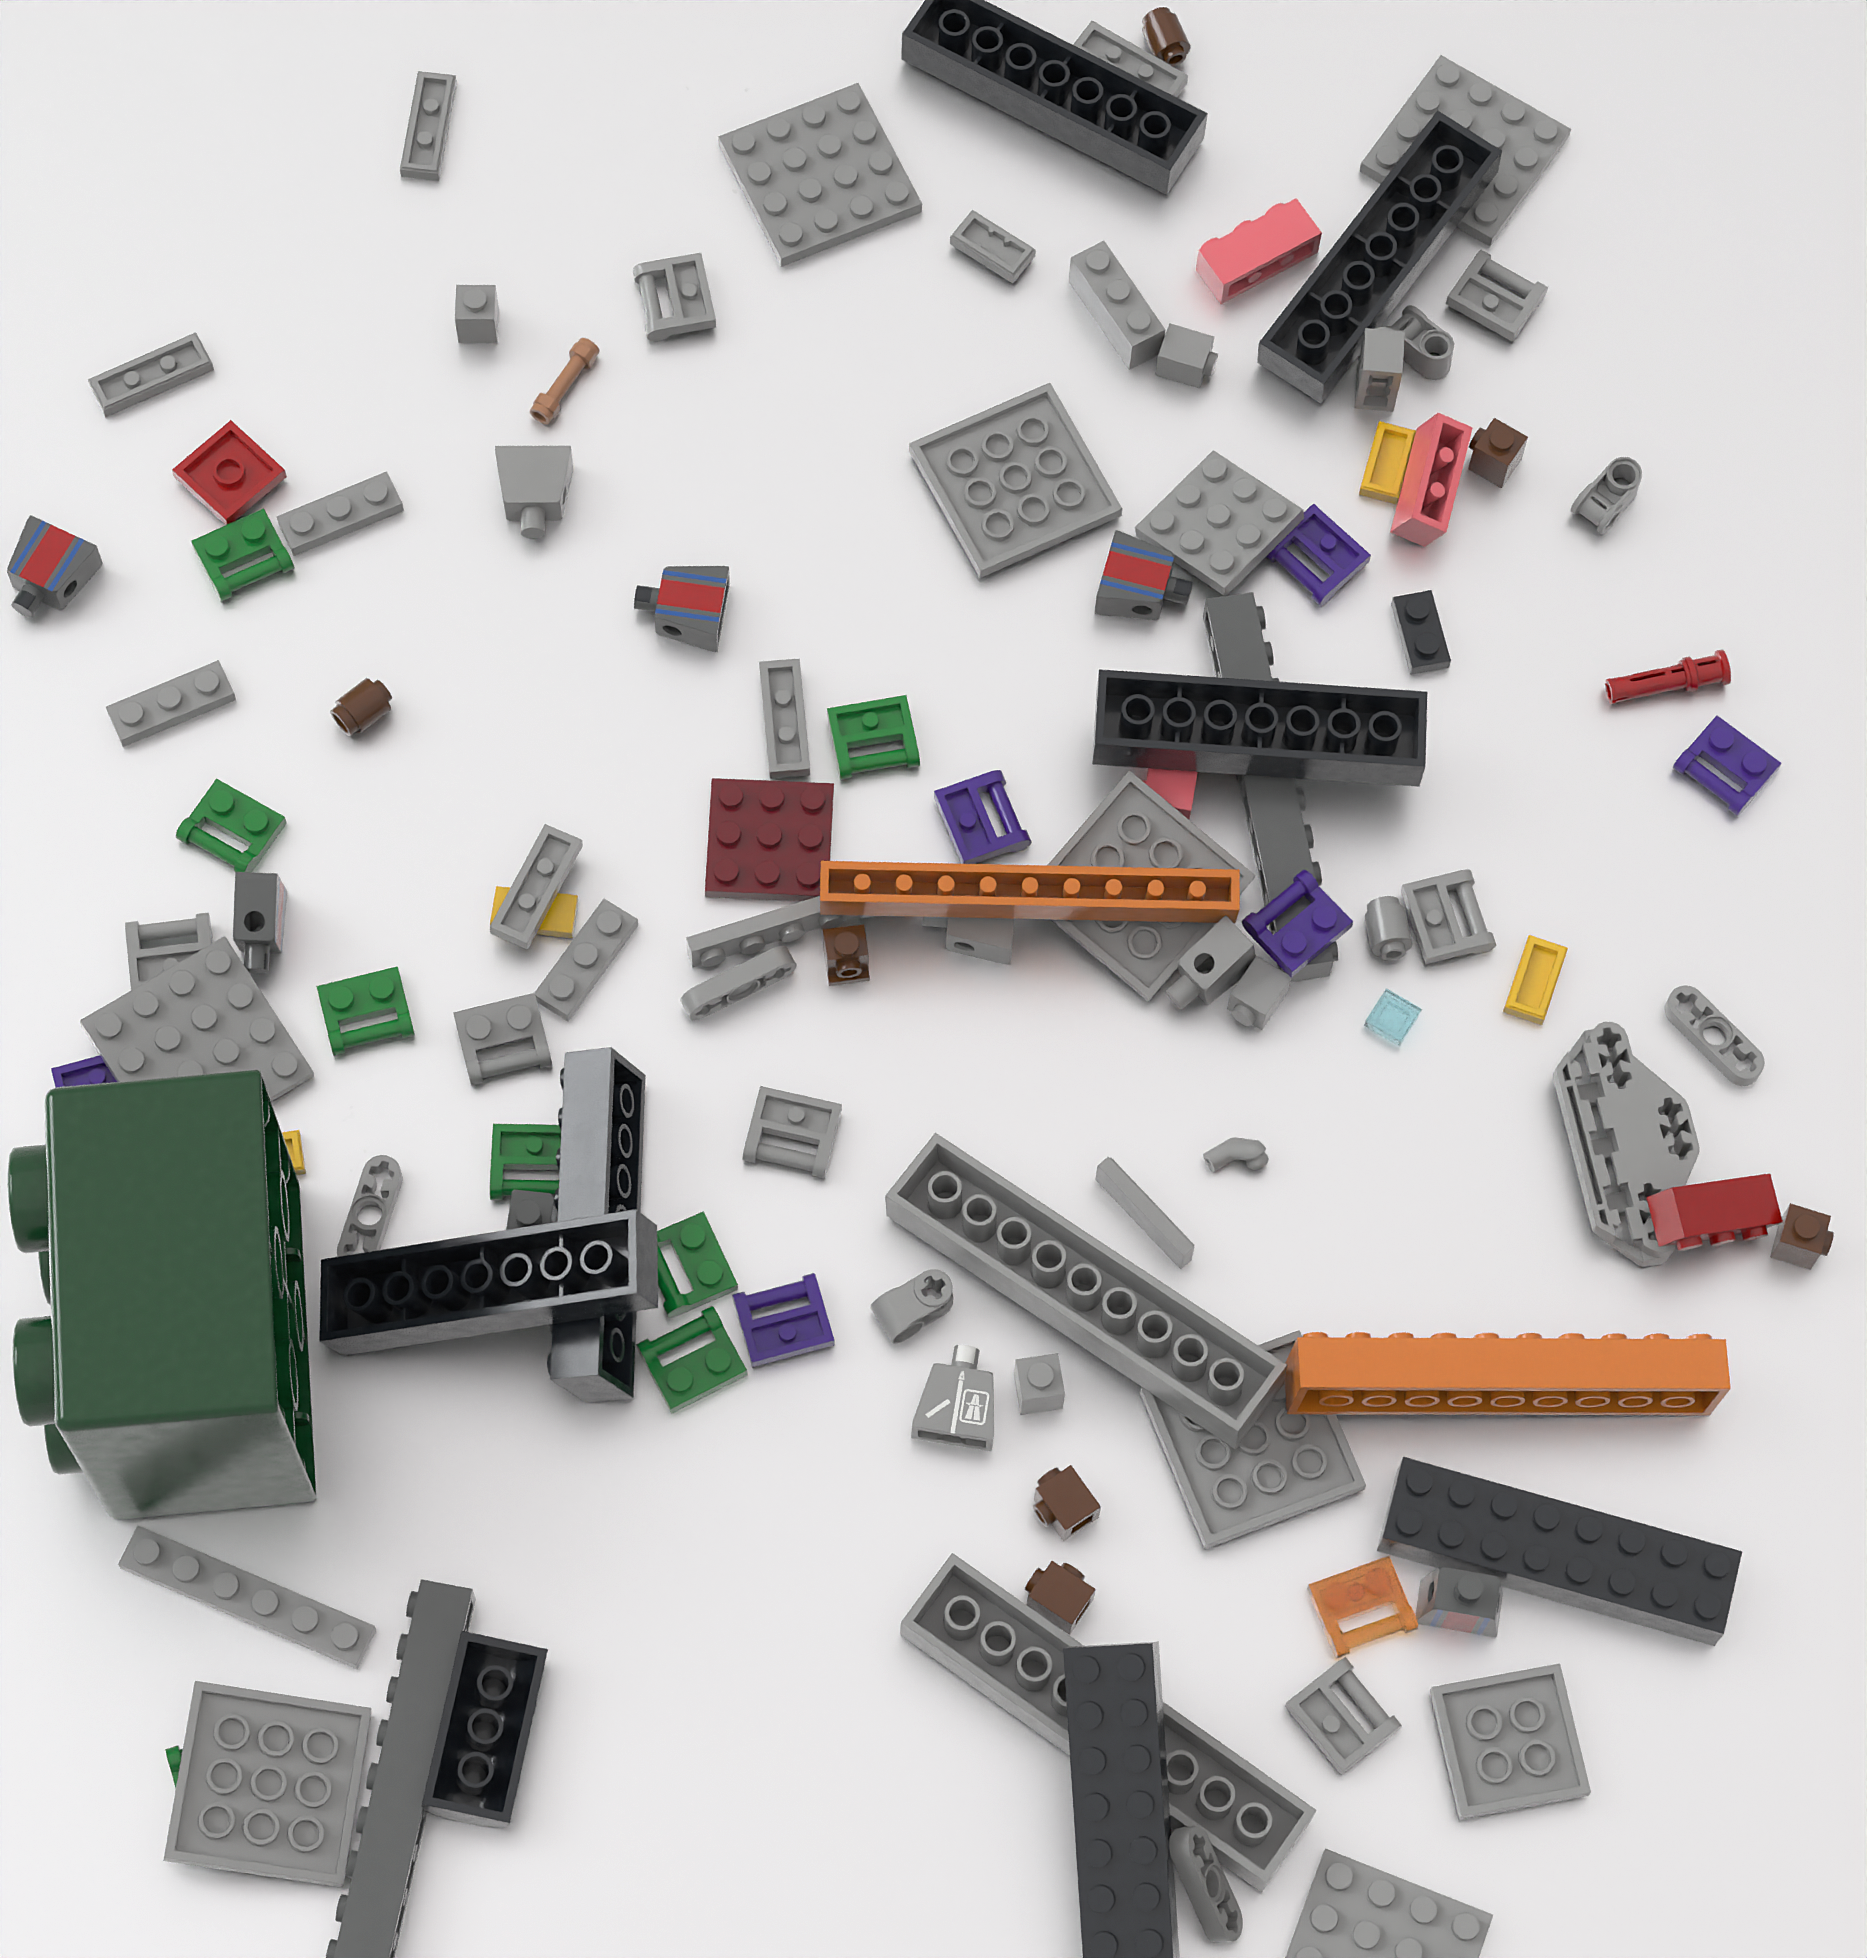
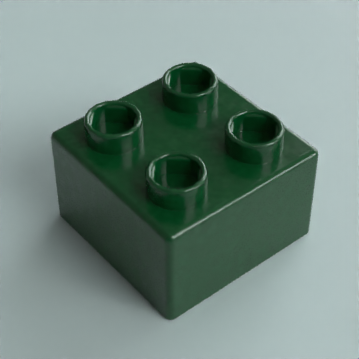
(170, 1294)

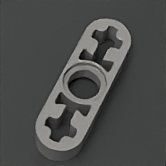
(738, 982)
(1714, 1053)
(367, 1182)
(1206, 1884)

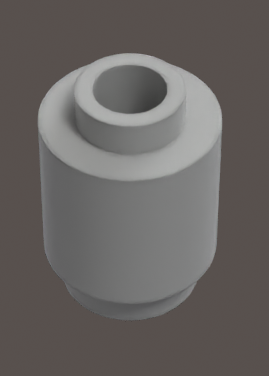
(1388, 928)

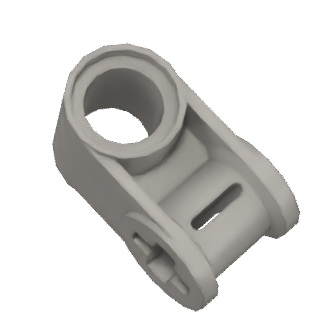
(1422, 338)
(1604, 498)
(909, 1309)

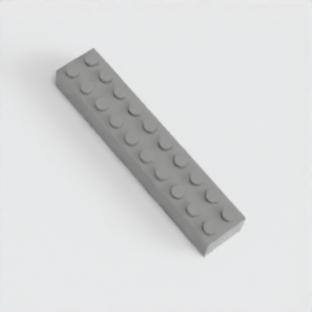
(1086, 1290)
(1020, 1666)

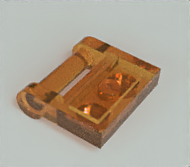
(1358, 1593)

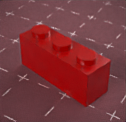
(1715, 1212)

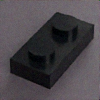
(1420, 632)

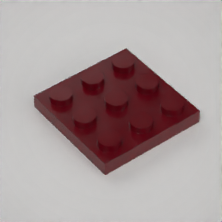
(768, 839)

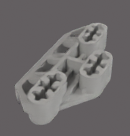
(1633, 1142)

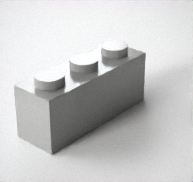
(1116, 304)

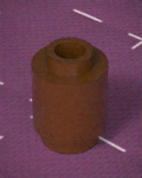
(1165, 36)
(361, 706)

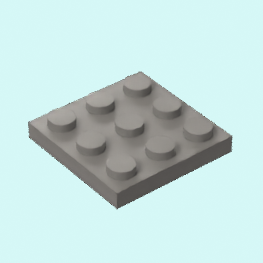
(1220, 522)
(1510, 1741)

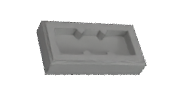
(992, 246)

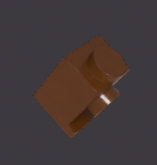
(846, 955)

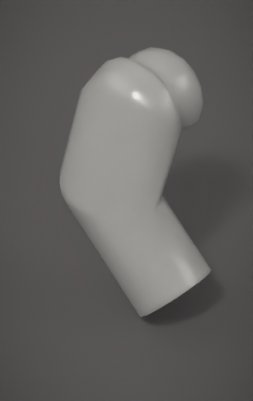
(1238, 1149)

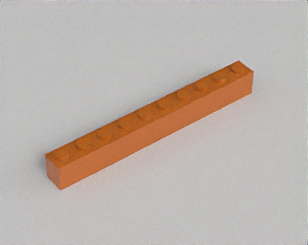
(1029, 891)

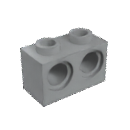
(1379, 369)

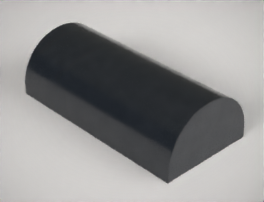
(484, 1730)

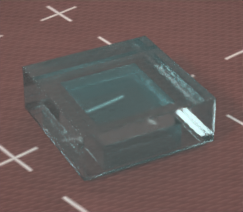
(1393, 1017)

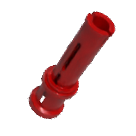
(1685, 675)

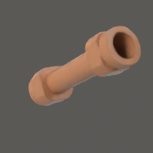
(547, 405)

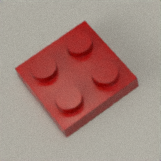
(229, 473)

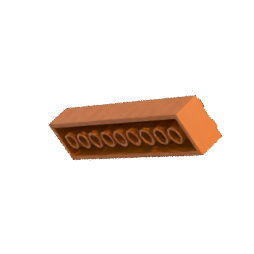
(1506, 1375)

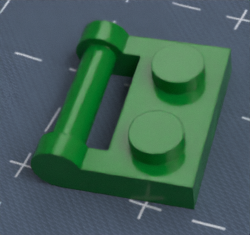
(237, 545)
(868, 725)
(237, 817)
(364, 999)
(523, 1148)
(700, 1261)
(697, 1372)

